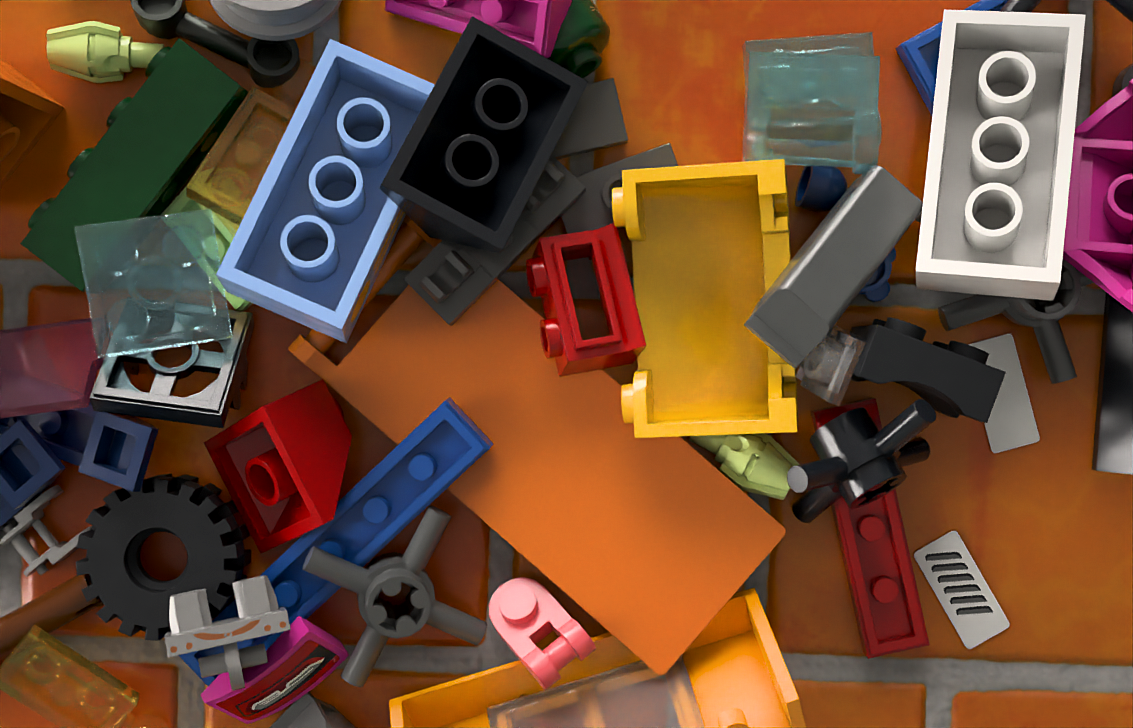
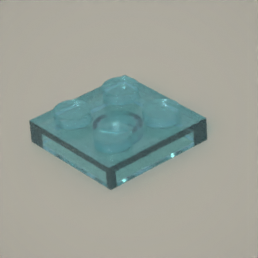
(153, 282)

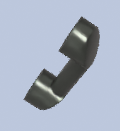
(263, 57)

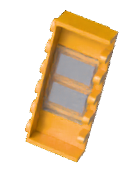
(721, 681)

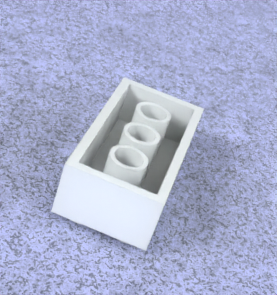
(1000, 153)

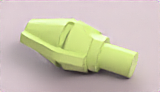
(96, 51)
(751, 461)

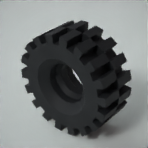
(162, 505)

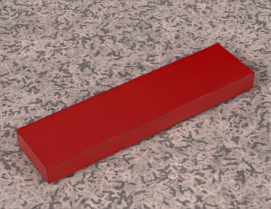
(877, 562)

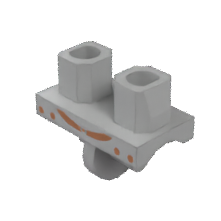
(195, 631)

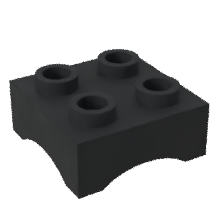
(944, 375)

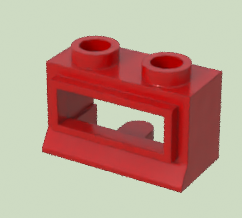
(560, 329)

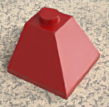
(285, 464)

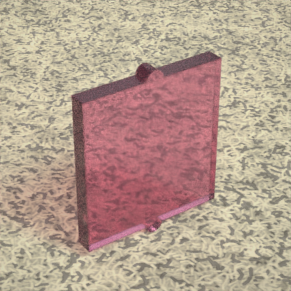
(47, 367)

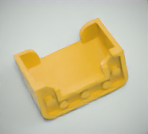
(702, 260)

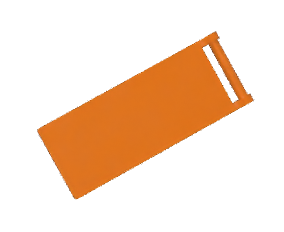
(615, 520)

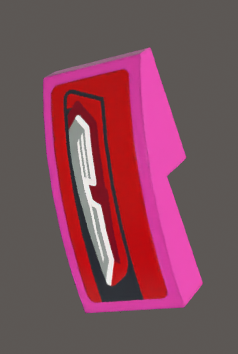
(294, 667)

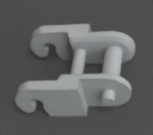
(30, 517)

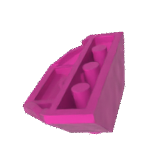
(1101, 198)

